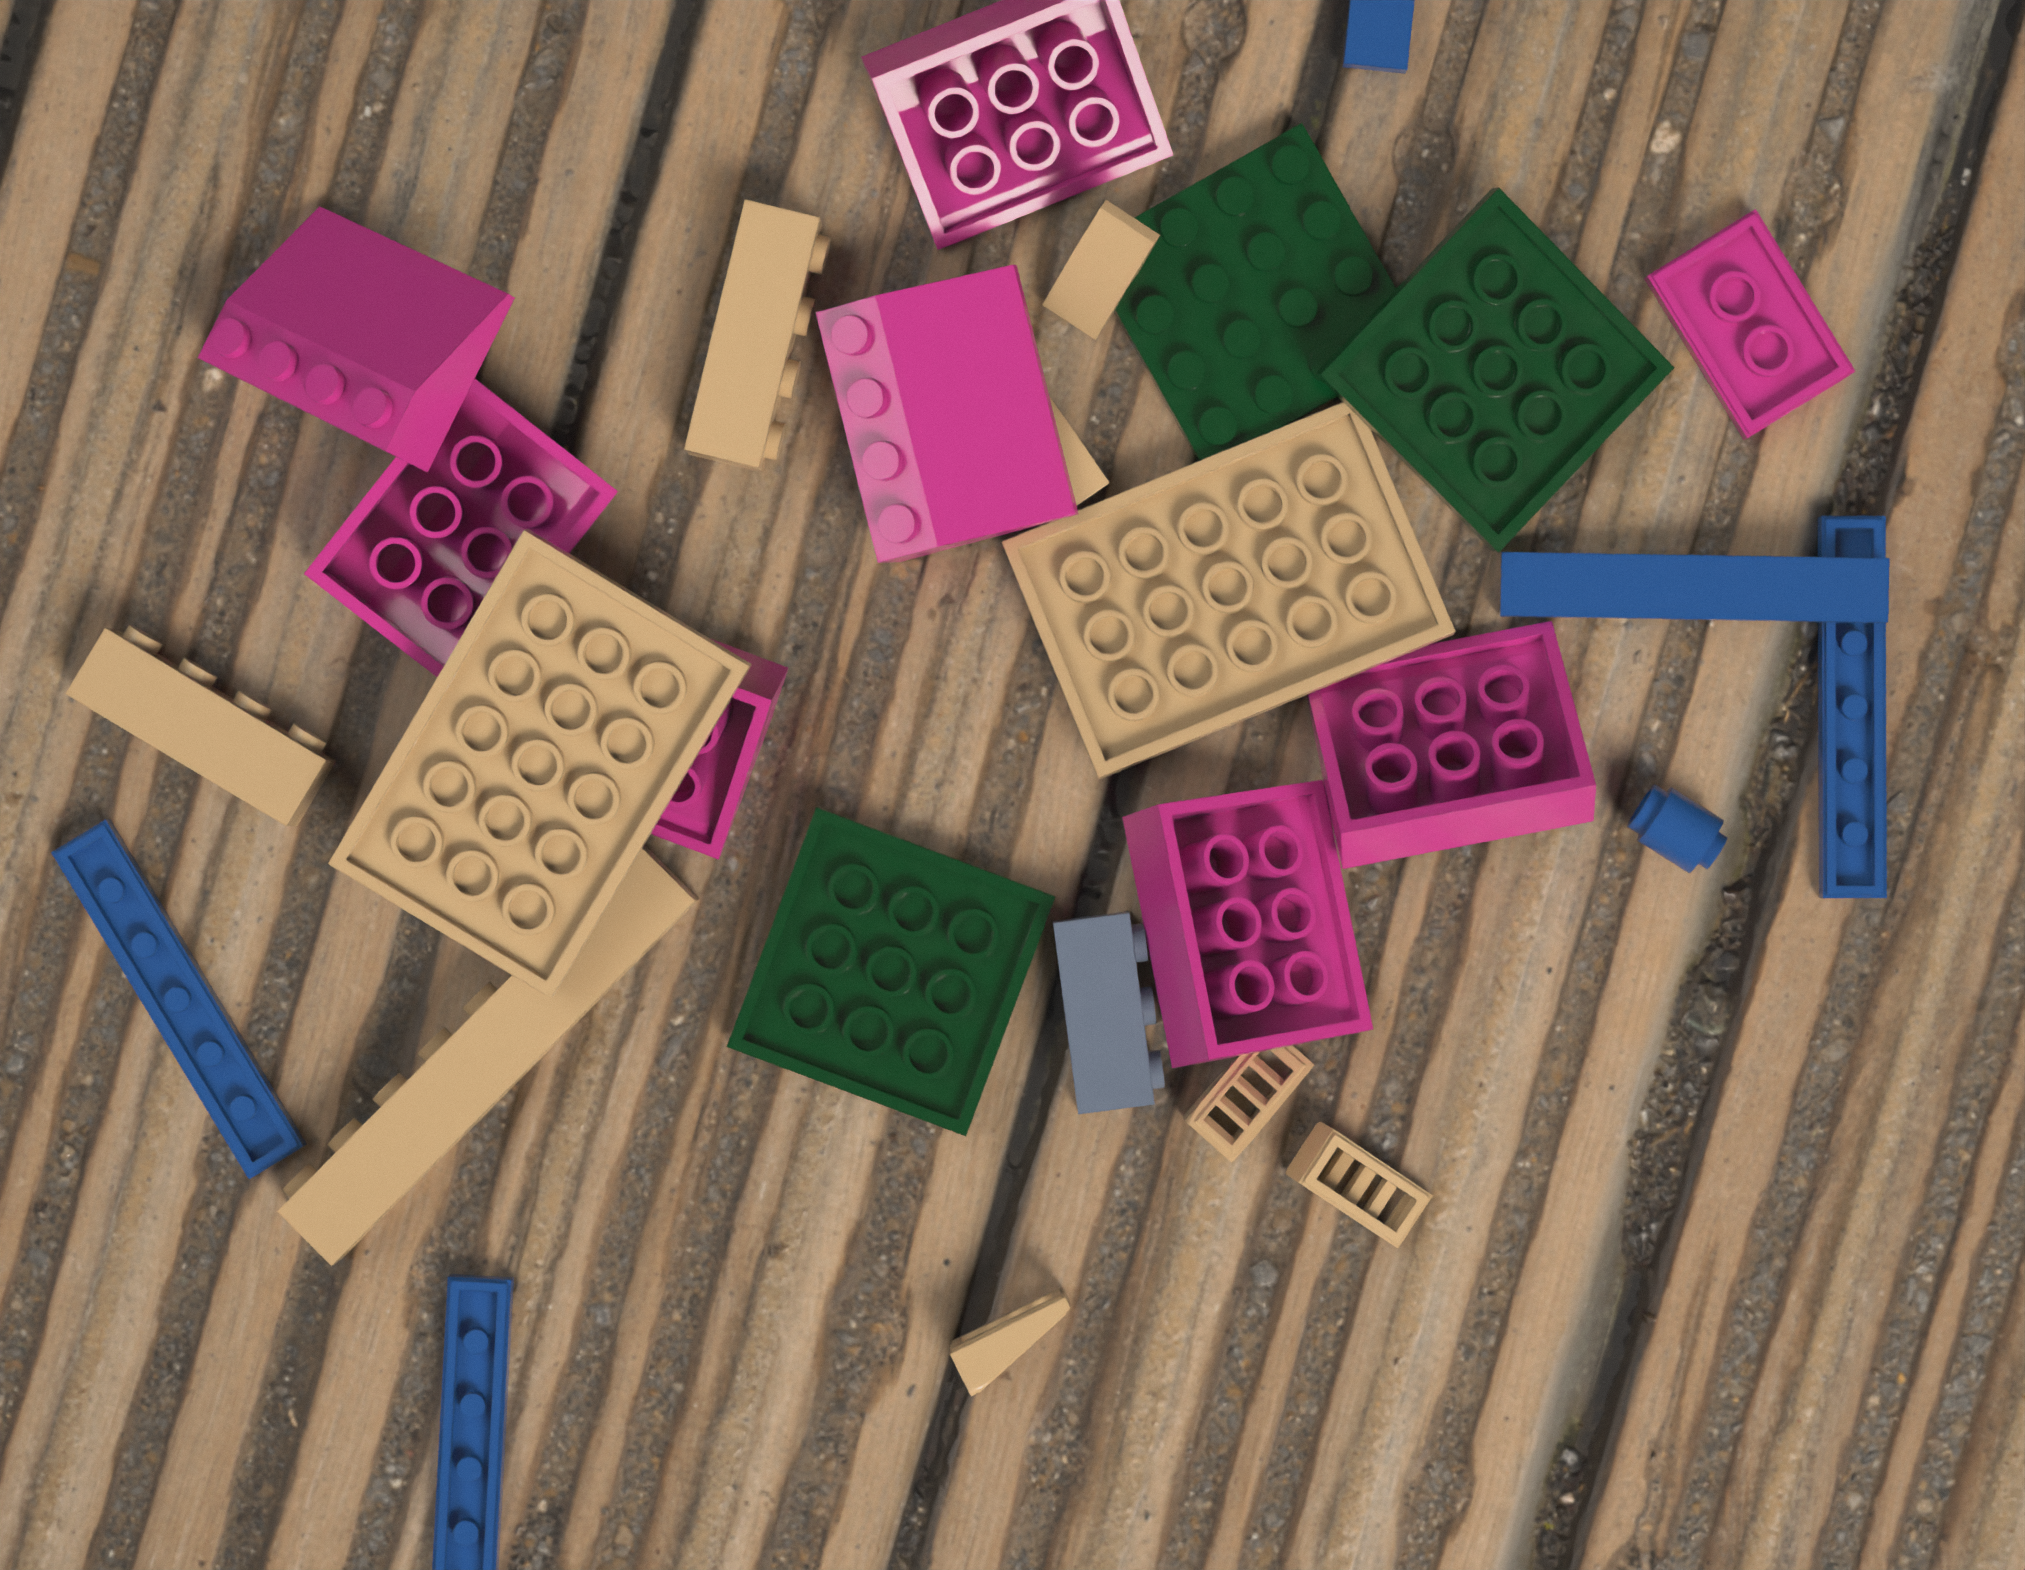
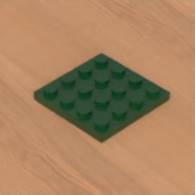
(1251, 293)
(1495, 369)
(891, 971)

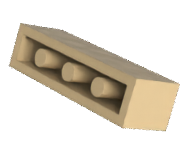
(755, 336)
(202, 726)

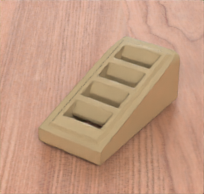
(1251, 1125)
(1315, 1155)
(996, 1345)

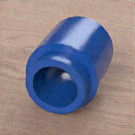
(1678, 828)

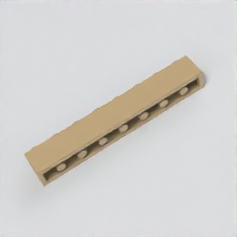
(473, 1070)

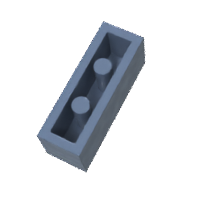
(1107, 1012)

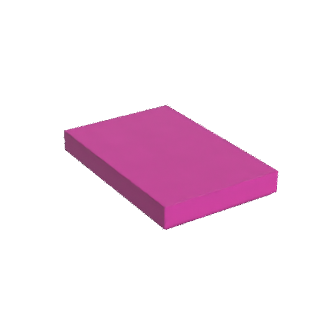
(1749, 324)

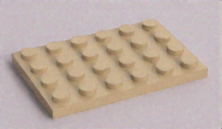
(1228, 588)
(539, 763)

